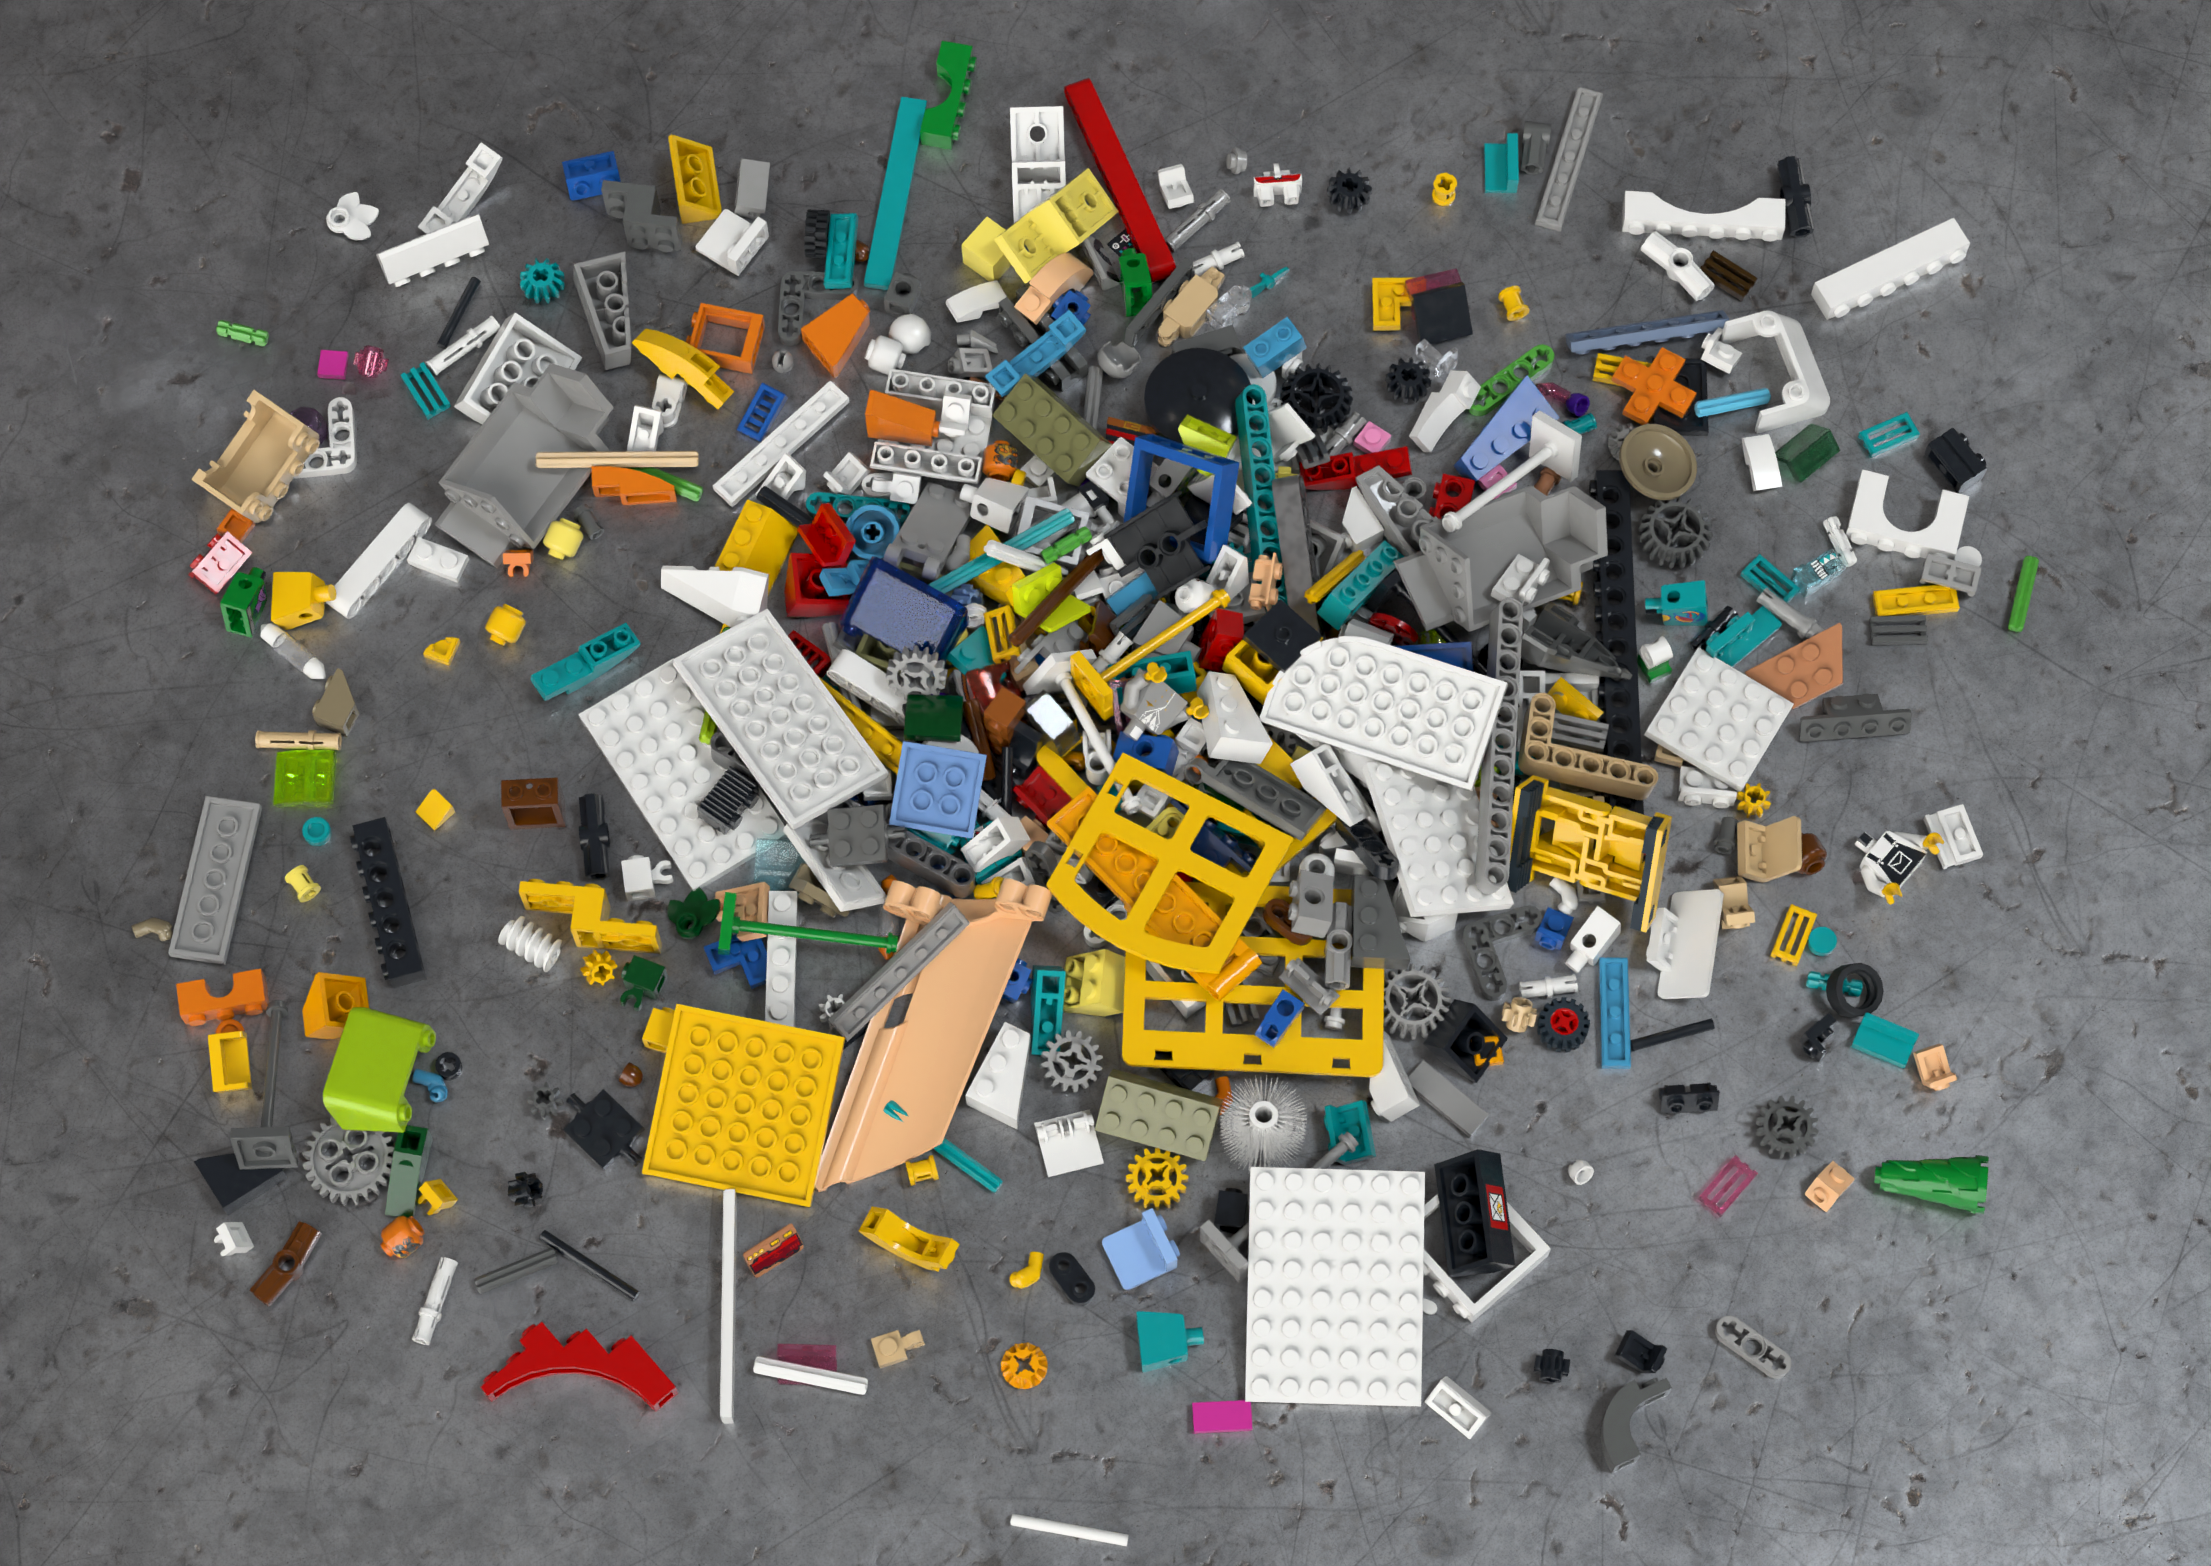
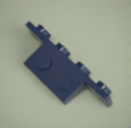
(1217, 846)

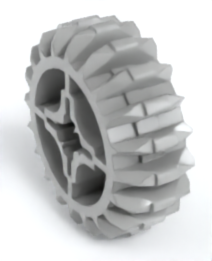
(1421, 1008)

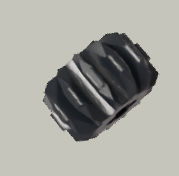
(1356, 184)
(1408, 380)

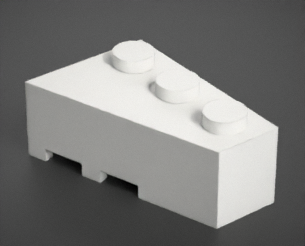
(1232, 724)
(1001, 1078)

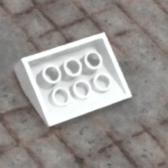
(514, 356)

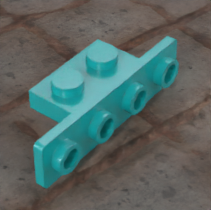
(1742, 636)

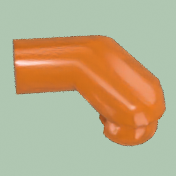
(1223, 1087)

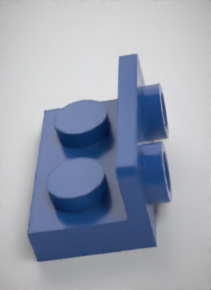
(586, 174)

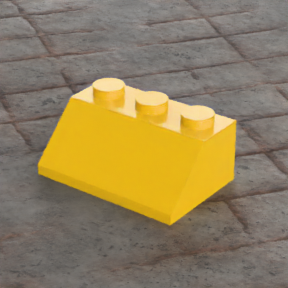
(758, 542)

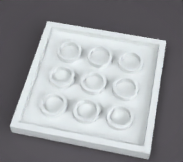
(1719, 719)

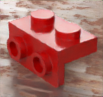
(828, 537)
(1041, 795)

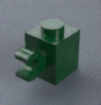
(641, 980)

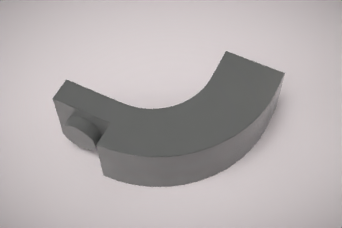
(1615, 1432)

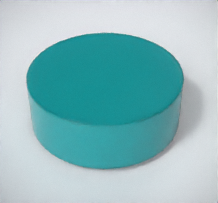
(316, 831)
(1822, 941)

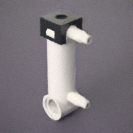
(1090, 500)

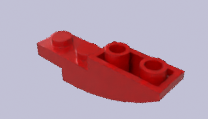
(1344, 468)

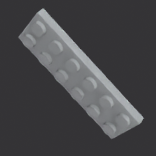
(215, 880)

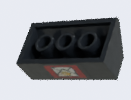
(1474, 1214)

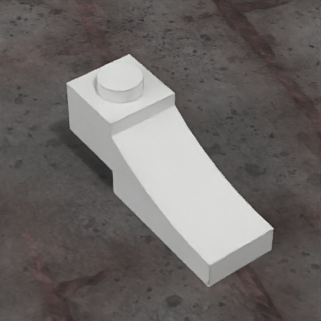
(1443, 408)

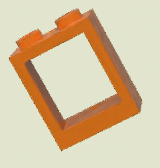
(730, 317)

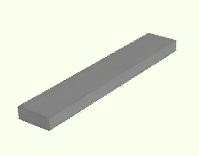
(1569, 159)
(899, 971)

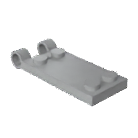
(931, 530)

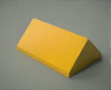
(695, 180)

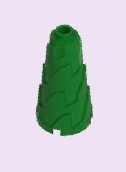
(1951, 1181)

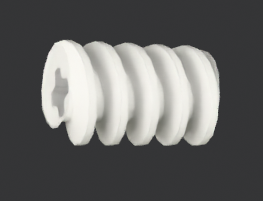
(530, 943)

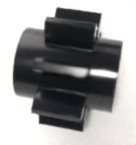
(525, 1189)
(1552, 1365)

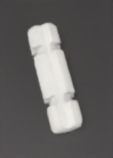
(1840, 541)

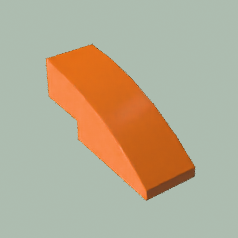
(631, 485)

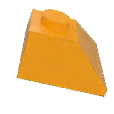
(330, 1003)

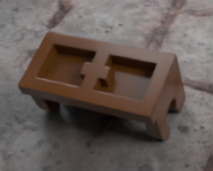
(1100, 633)

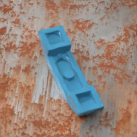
(1039, 355)

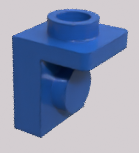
(1553, 929)

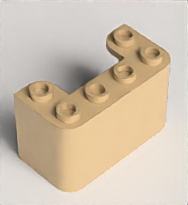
(260, 460)

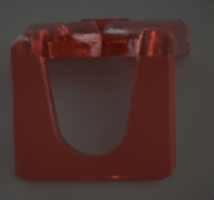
(986, 682)

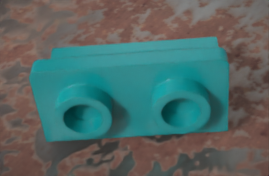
(1355, 1120)

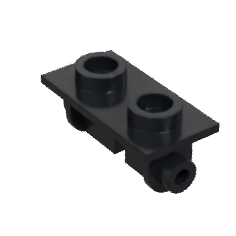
(1701, 1098)

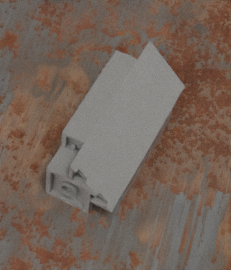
(495, 483)
(1459, 569)

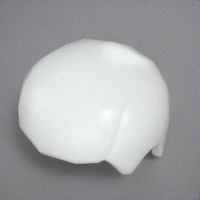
(911, 333)

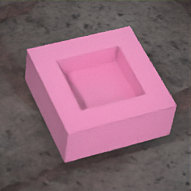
(1372, 439)
(1493, 477)

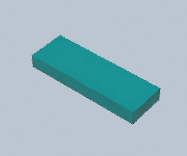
(841, 251)

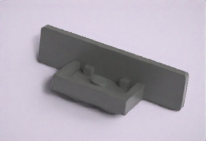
(1854, 718)

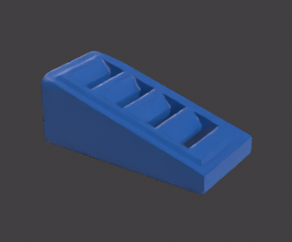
(764, 390)

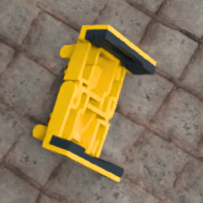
(1569, 851)

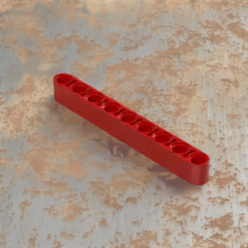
(1119, 178)

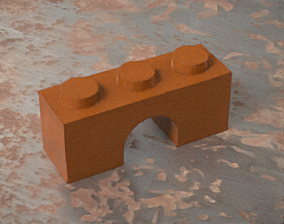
(1002, 718)

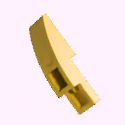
(681, 358)

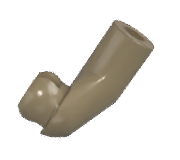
(153, 925)

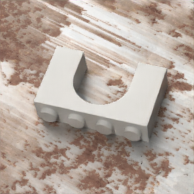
(1870, 526)

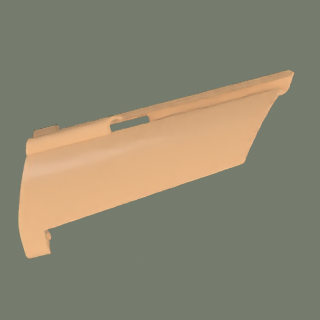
(935, 1048)

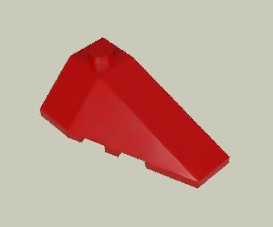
(805, 592)

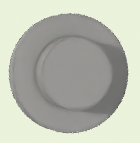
(1237, 160)

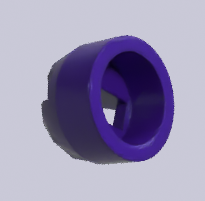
(1582, 401)

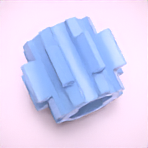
(968, 595)

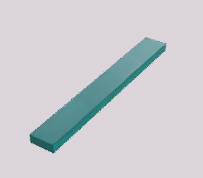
(895, 194)

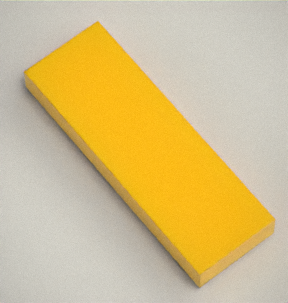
(1915, 601)

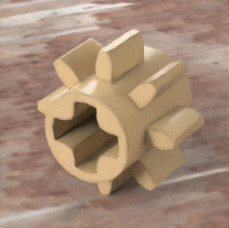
(1519, 1014)

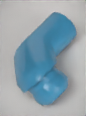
(434, 1083)

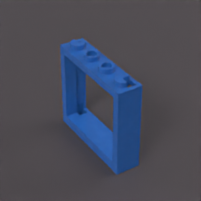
(1222, 494)

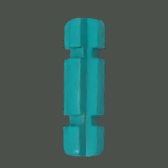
(1816, 980)

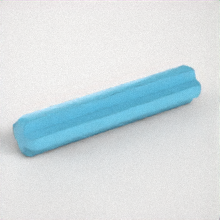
(1732, 402)

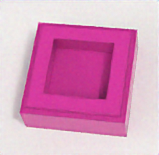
(333, 364)

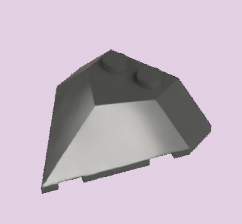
(1562, 646)

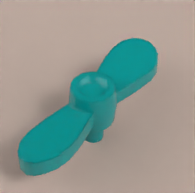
(1268, 281)

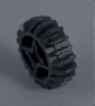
(1318, 377)

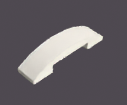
(466, 192)
(1189, 743)

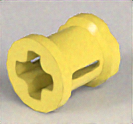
(302, 883)

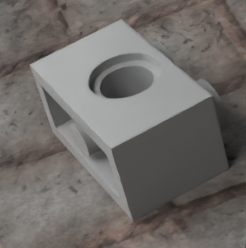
(1311, 903)

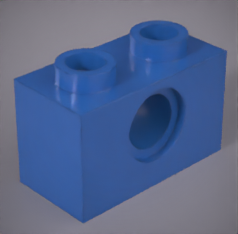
(1162, 748)

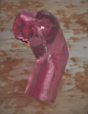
(1554, 390)

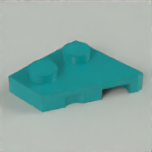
(973, 653)

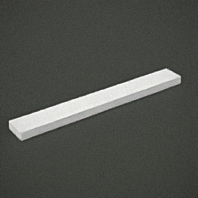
(728, 1306)

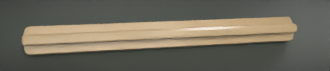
(617, 459)

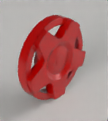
(1402, 631)

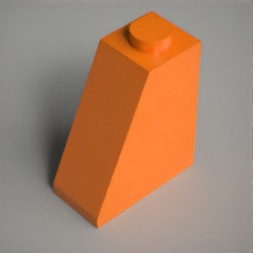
(837, 333)
(900, 420)

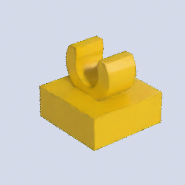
(438, 1196)

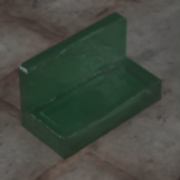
(1808, 451)

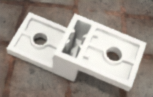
(1036, 165)

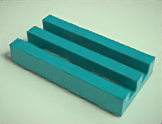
(415, 373)
(1869, 444)
(1777, 574)

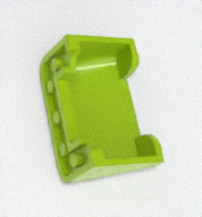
(374, 1070)

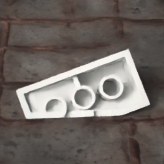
(720, 594)

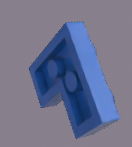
(748, 954)

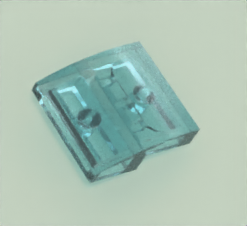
(776, 863)

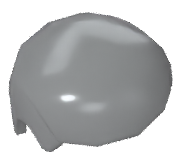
(1118, 360)

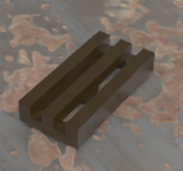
(1730, 272)

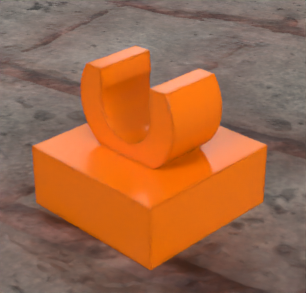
(518, 558)

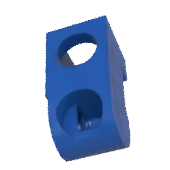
(1279, 1018)

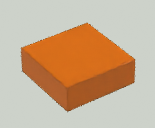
(236, 525)

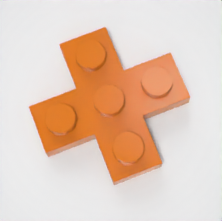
(1653, 386)

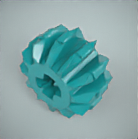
(542, 280)

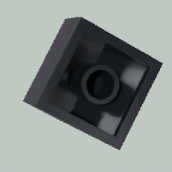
(1453, 1038)

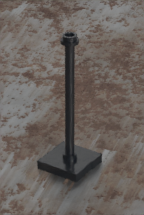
(1394, 586)

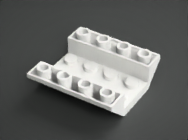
(949, 456)

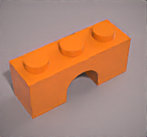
(247, 996)

